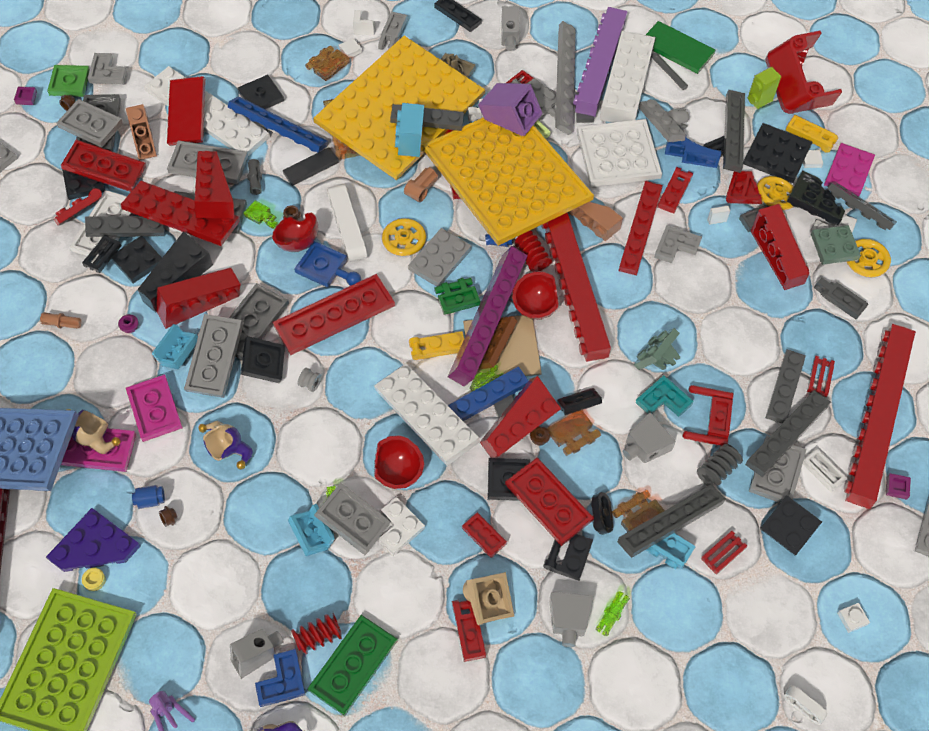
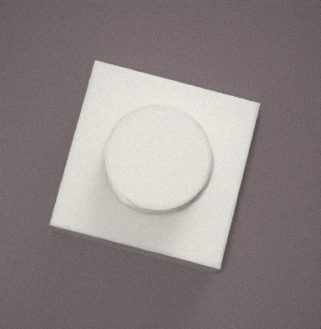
(853, 617)

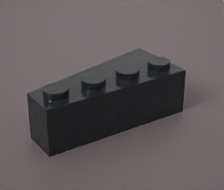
(181, 262)

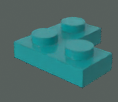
(664, 393)

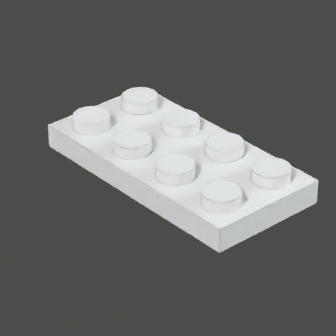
(108, 205)

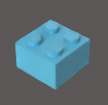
(409, 129)

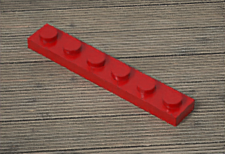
(640, 228)

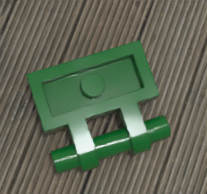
(457, 300)

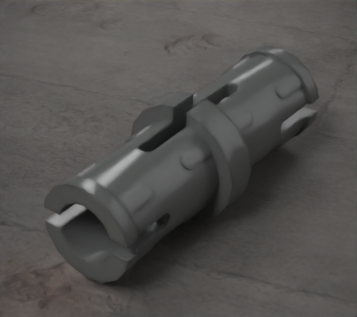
(254, 176)

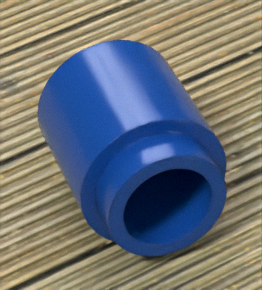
(148, 496)

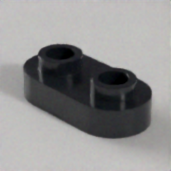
(602, 513)

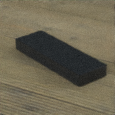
(458, 14)
(310, 166)

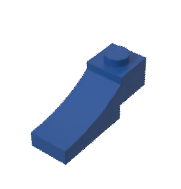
(693, 153)

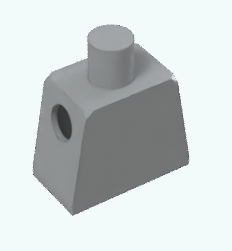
(510, 32)
(648, 440)
(570, 615)
(253, 651)

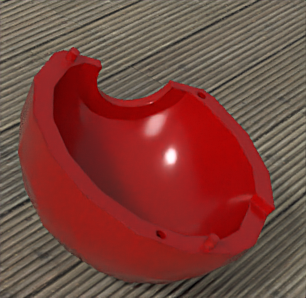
(296, 235)
(536, 295)
(397, 462)

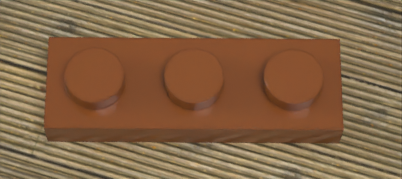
(498, 342)

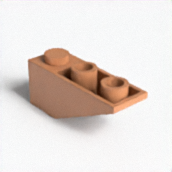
(141, 131)
(599, 219)

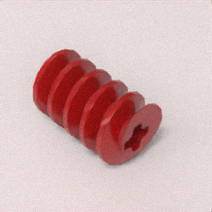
(537, 257)
(317, 633)

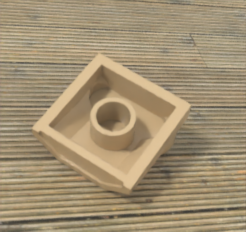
(489, 597)

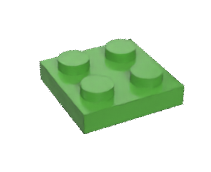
(68, 80)

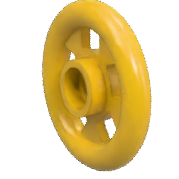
(775, 192)
(410, 249)
(868, 252)

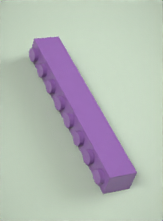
(601, 61)

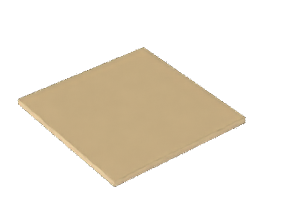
(519, 351)

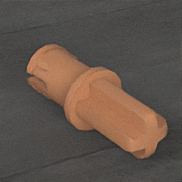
(60, 320)

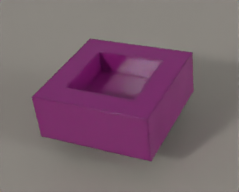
(25, 95)
(898, 486)

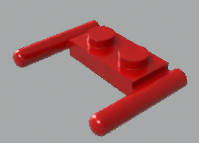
(719, 416)

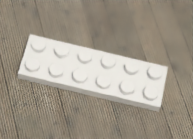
(427, 414)

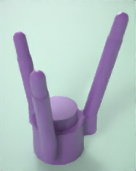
(162, 705)

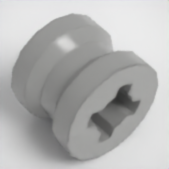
(309, 379)

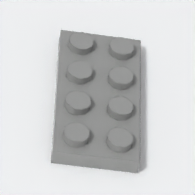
(185, 160)
(214, 356)

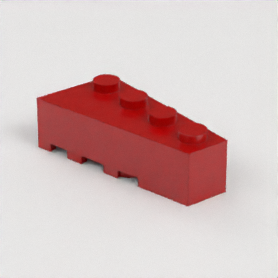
(211, 188)
(779, 247)
(196, 295)
(524, 414)

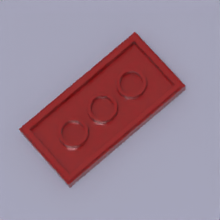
(186, 110)
(103, 165)
(549, 501)

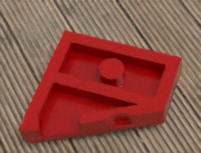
(743, 189)

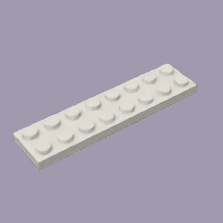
(219, 120)

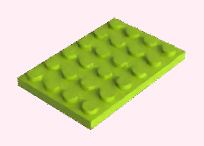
(65, 664)

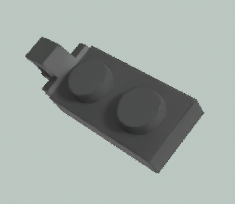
(841, 297)

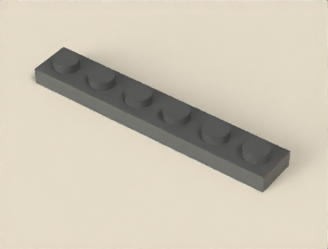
(734, 131)
(787, 433)
(671, 520)

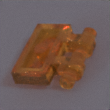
(330, 65)
(571, 427)
(645, 513)

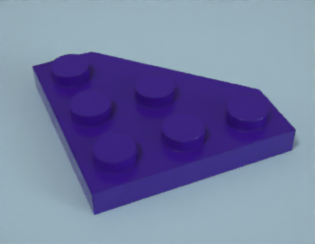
(93, 544)

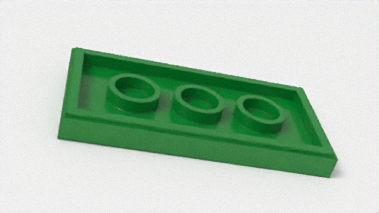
(680, 47)
(352, 665)

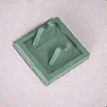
(835, 244)
(659, 351)

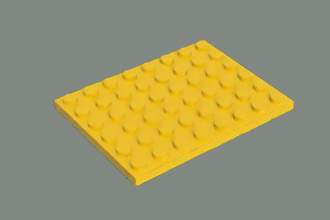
(399, 76)
(507, 177)

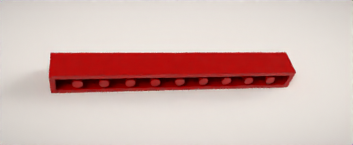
(577, 289)
(880, 417)

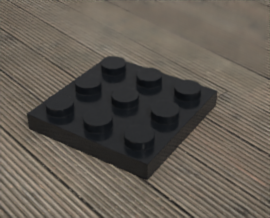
(777, 153)

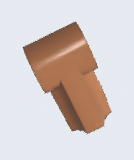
(418, 188)

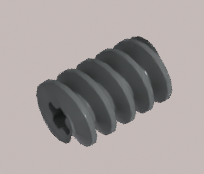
(719, 465)

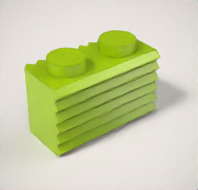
(764, 87)

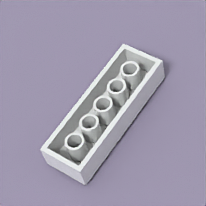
(627, 77)

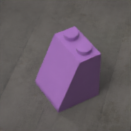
(511, 107)

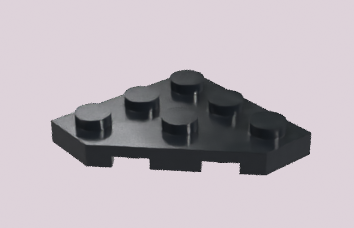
(812, 197)

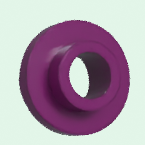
(128, 328)

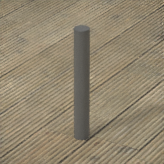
(678, 80)

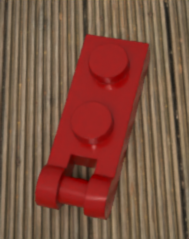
(675, 190)
(78, 205)
(468, 632)

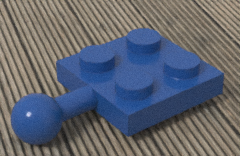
(323, 264)

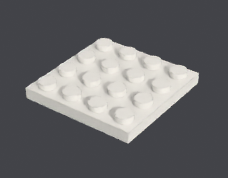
(618, 152)

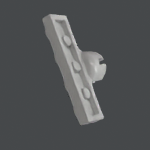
(669, 123)

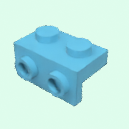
(175, 347)
(311, 532)
(673, 549)

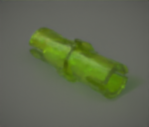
(612, 613)

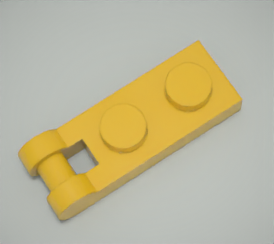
(812, 132)
(436, 345)

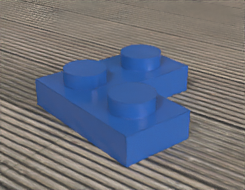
(287, 684)

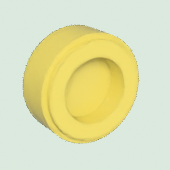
(93, 579)

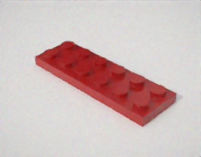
(176, 212)
(333, 314)

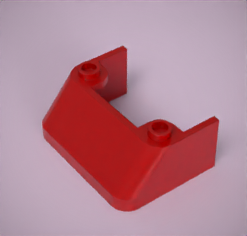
(793, 90)

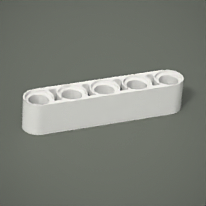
(346, 223)

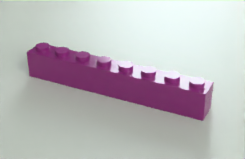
(487, 317)

